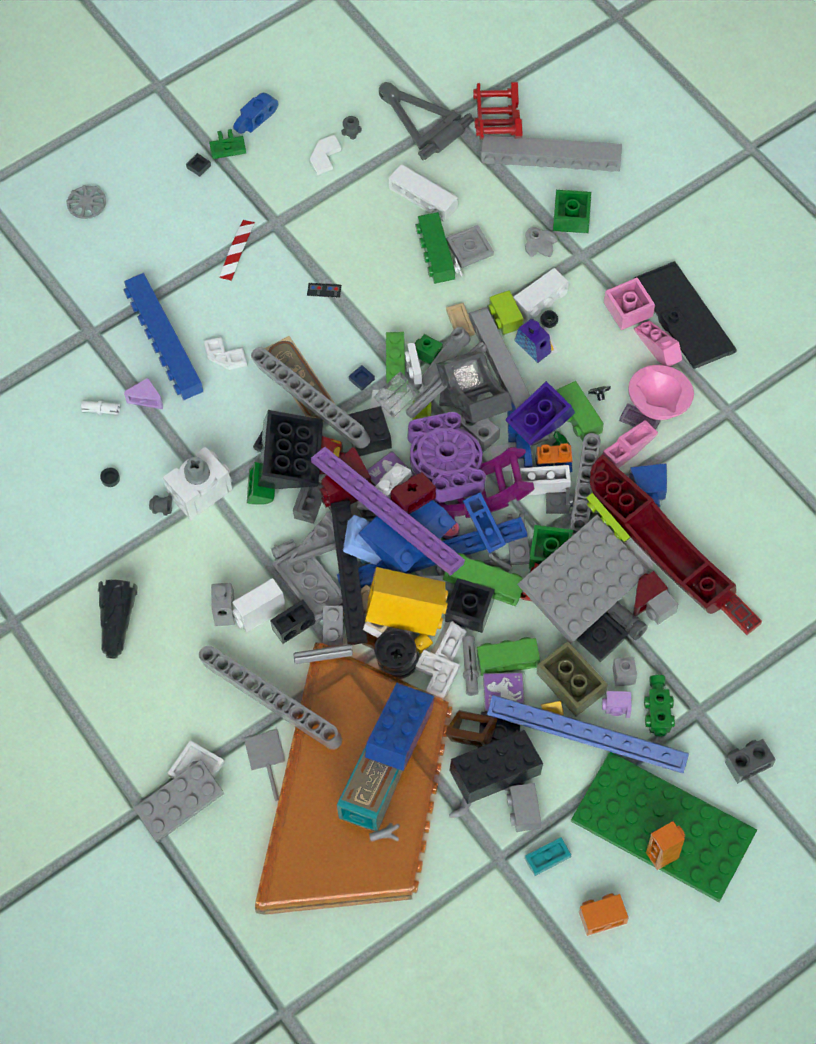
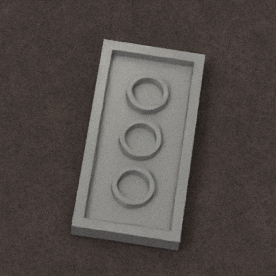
(309, 582)
(179, 800)

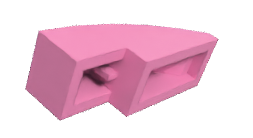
(630, 444)

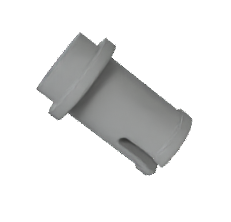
(283, 549)

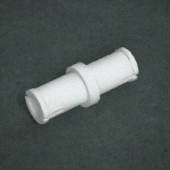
(100, 407)

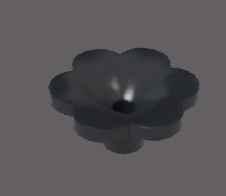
(600, 392)

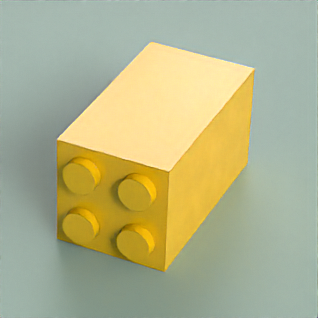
(406, 601)

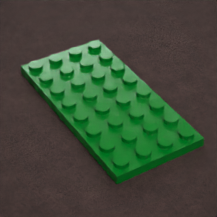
(632, 803)

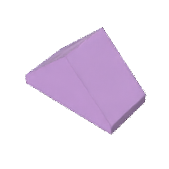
(144, 395)

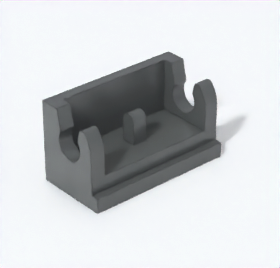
(308, 504)

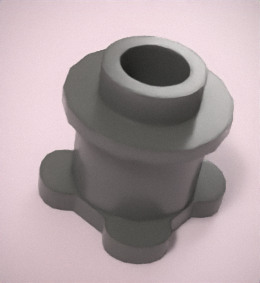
(351, 127)
(161, 505)

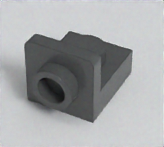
(559, 502)

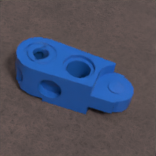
(255, 113)

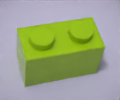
(506, 312)

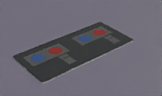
(324, 290)

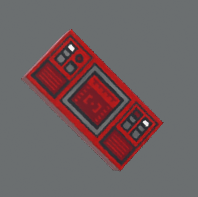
(741, 614)

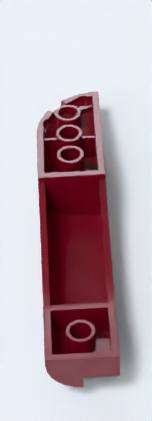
(659, 537)

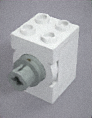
(198, 483)

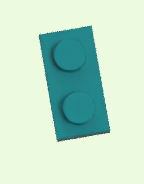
(547, 856)

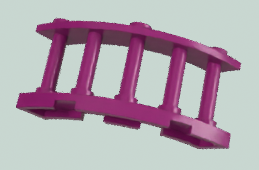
(500, 500)

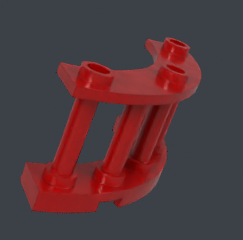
(513, 122)

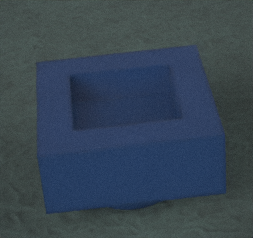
(361, 377)

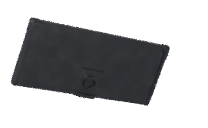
(686, 315)

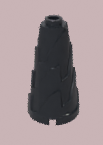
(116, 606)

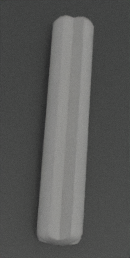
(323, 654)

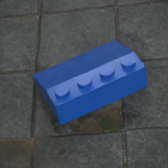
(394, 548)

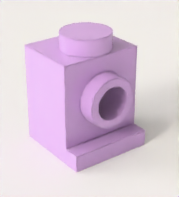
(617, 703)

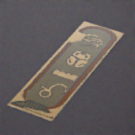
(289, 354)

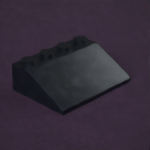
(288, 449)

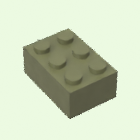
(571, 678)

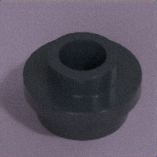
(549, 314)

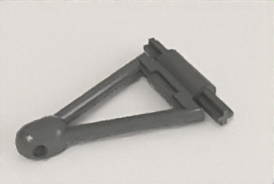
(440, 135)

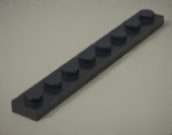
(349, 577)

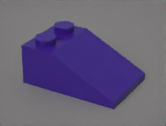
(540, 414)

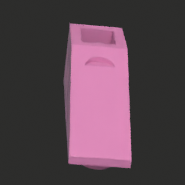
(660, 344)

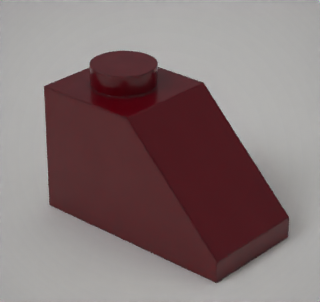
(648, 587)

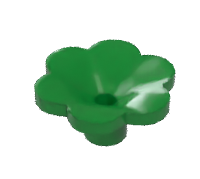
(560, 439)

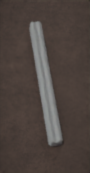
(435, 390)

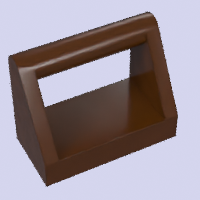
(468, 737)

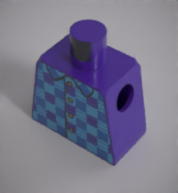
(534, 340)

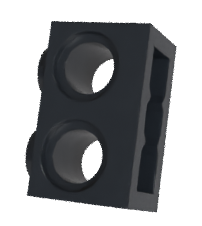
(292, 621)

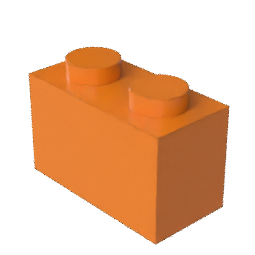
(603, 914)

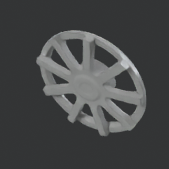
(86, 201)

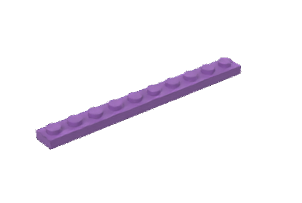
(388, 511)

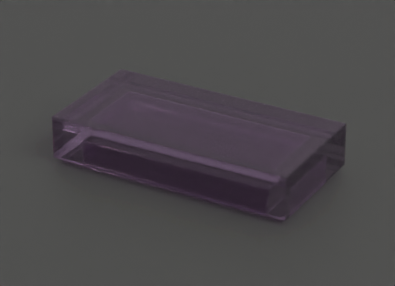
(632, 416)

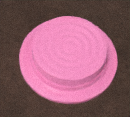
(660, 392)

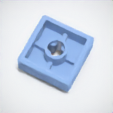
(355, 544)

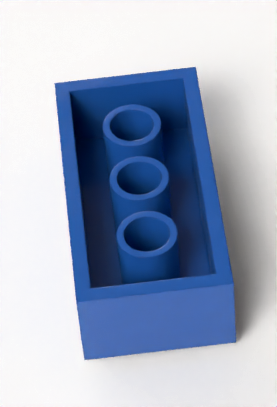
(399, 726)

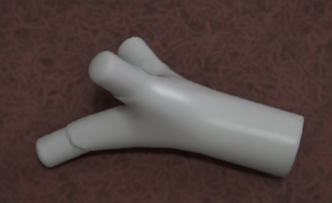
(497, 562)
(385, 833)

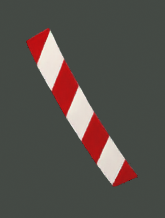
(236, 250)

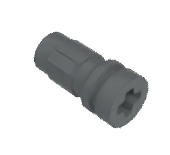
(632, 624)

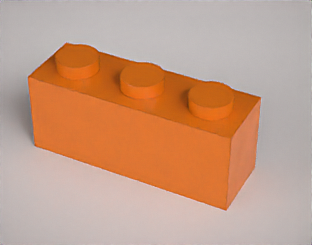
(665, 845)

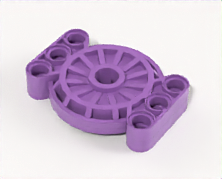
(454, 473)

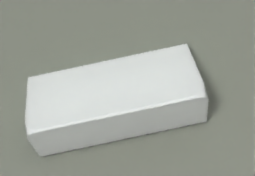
(449, 641)

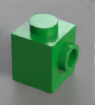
(427, 348)

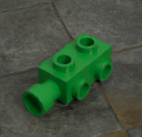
(659, 708)

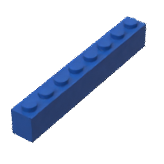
(163, 337)

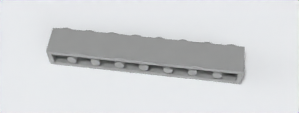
(551, 153)

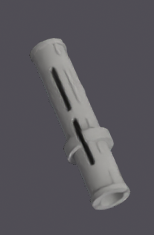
(471, 686)

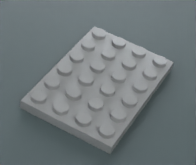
(583, 578)

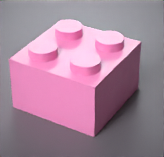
(629, 303)

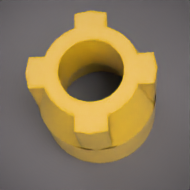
(422, 642)

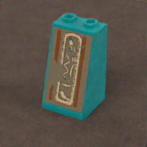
(368, 793)

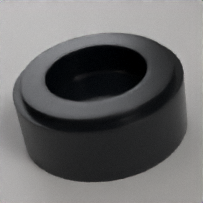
(110, 477)

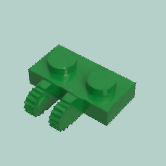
(227, 147)

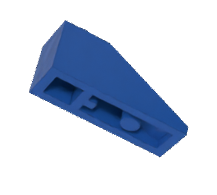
(484, 522)

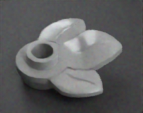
(540, 244)

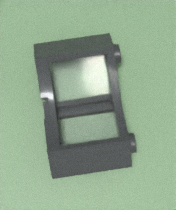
(473, 387)

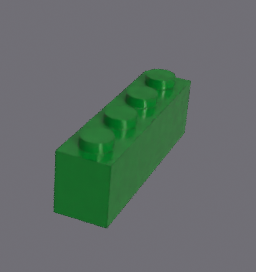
(435, 247)

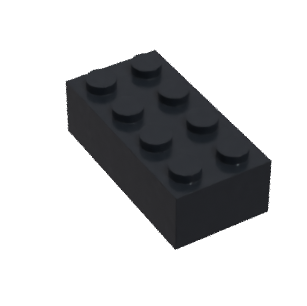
(496, 766)

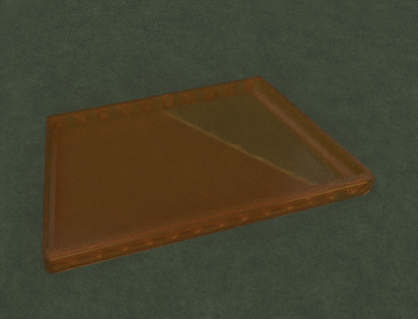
(311, 852)

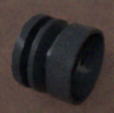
(395, 643)

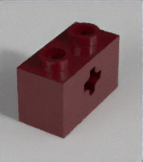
(414, 493)

